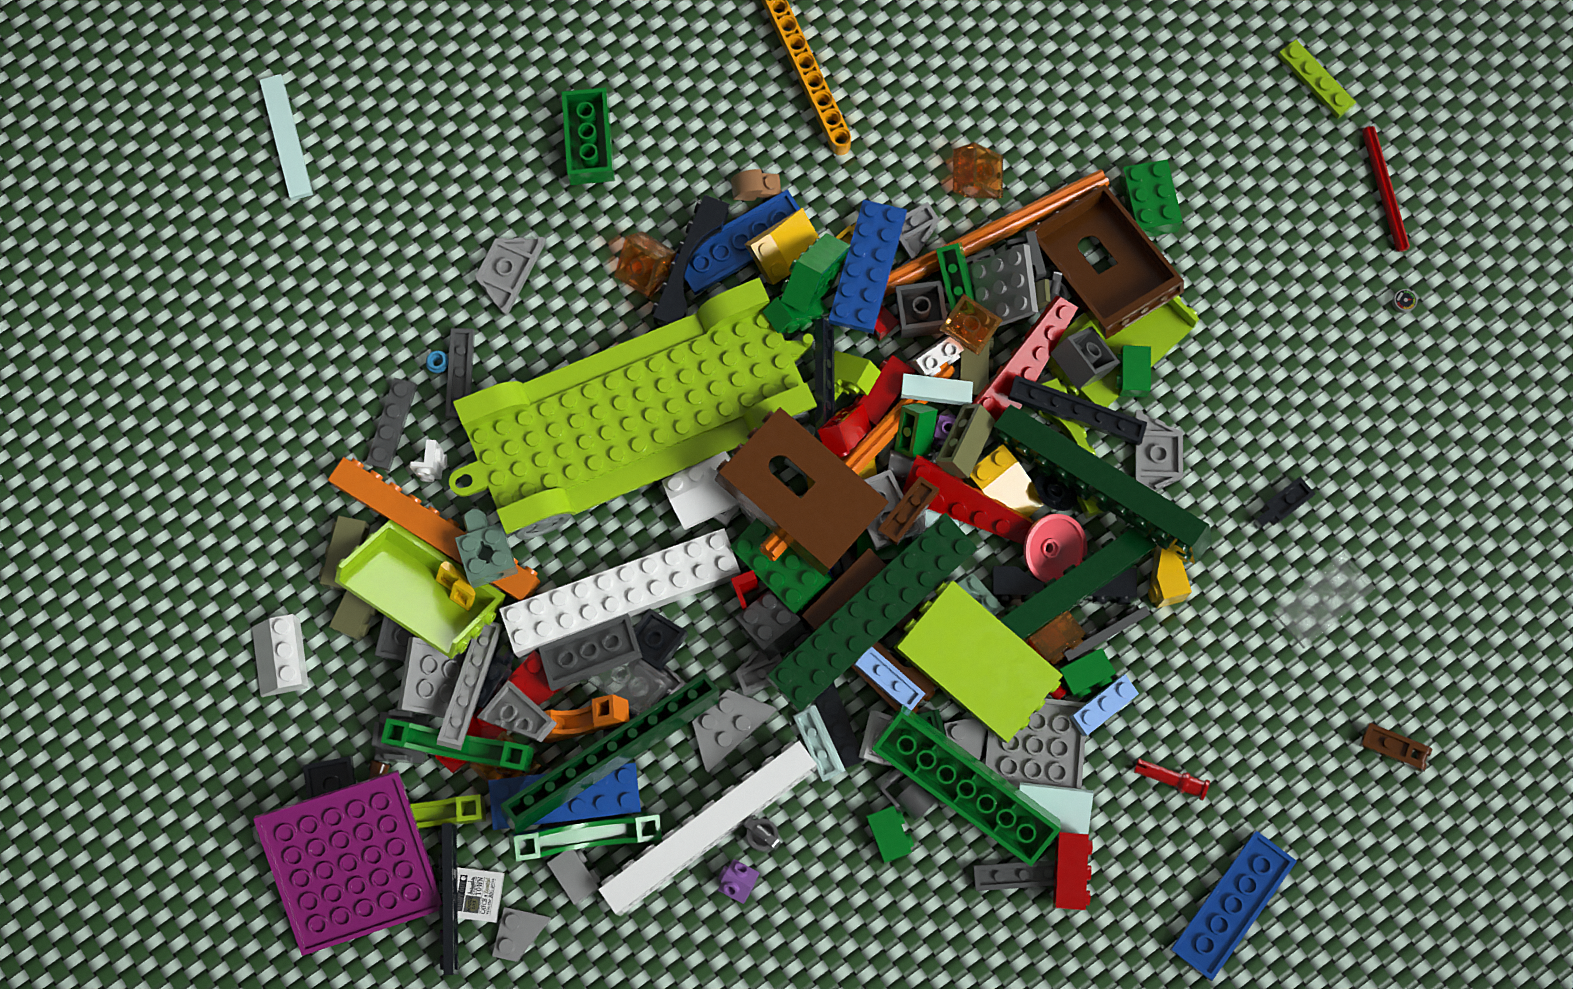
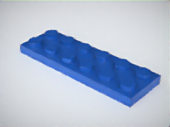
(727, 250)
(867, 266)
(610, 796)
(1233, 905)

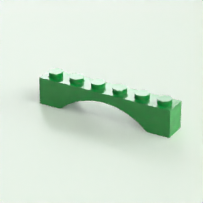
(474, 749)
(567, 837)

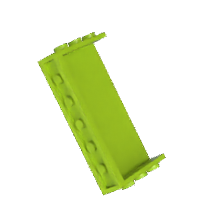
(1158, 329)
(398, 578)
(978, 661)

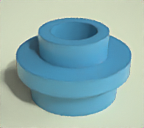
(437, 355)

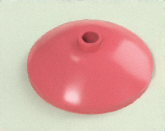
(1065, 542)

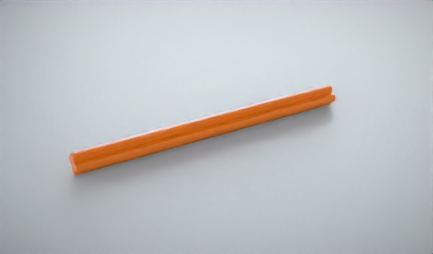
(999, 229)
(862, 454)

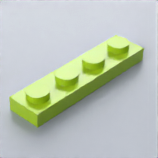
(1317, 79)

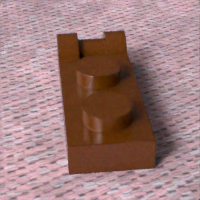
(1395, 746)

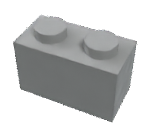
(574, 875)

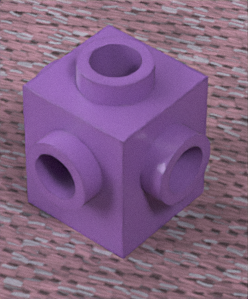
(940, 433)
(737, 880)

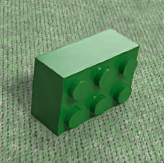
(1151, 197)

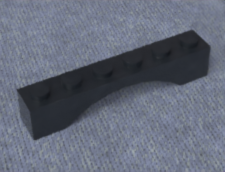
(708, 222)
(1013, 583)

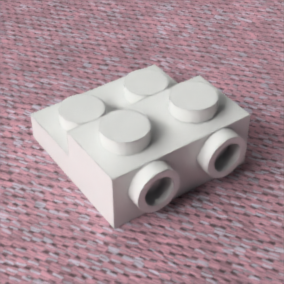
(932, 358)

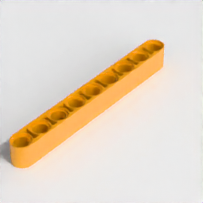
(809, 75)

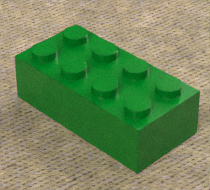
(588, 136)
(814, 272)
(787, 576)

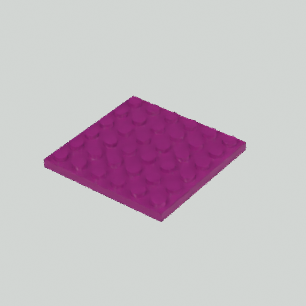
(349, 862)

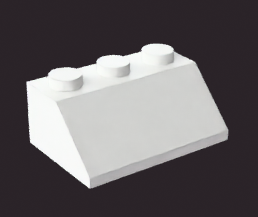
(696, 493)
(280, 655)

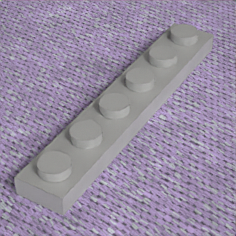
(468, 687)

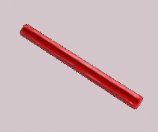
(1385, 189)

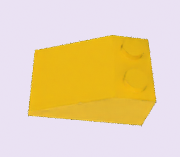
(782, 244)
(1004, 479)
(1168, 579)

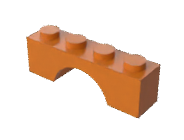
(602, 714)

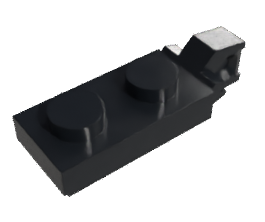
(1284, 503)
(496, 676)

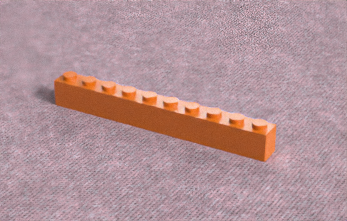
(418, 520)

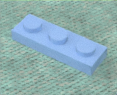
(889, 678)
(1104, 705)

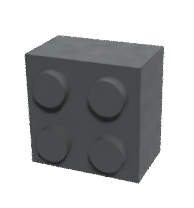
(920, 309)
(1084, 357)
(770, 624)

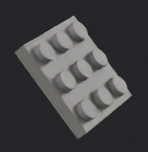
(1006, 284)
(428, 679)

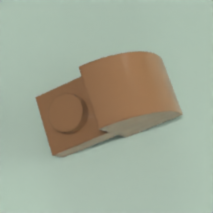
(754, 184)

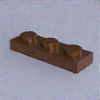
(908, 511)

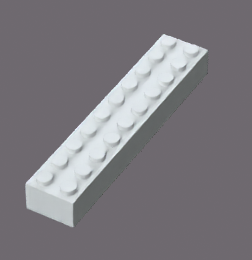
(621, 590)
(708, 828)

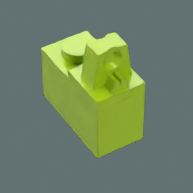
(853, 374)

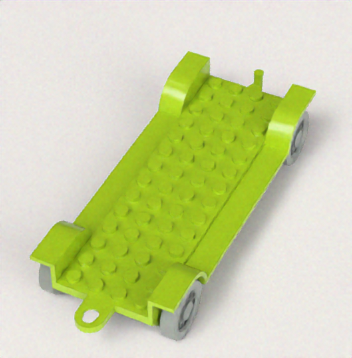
(631, 412)

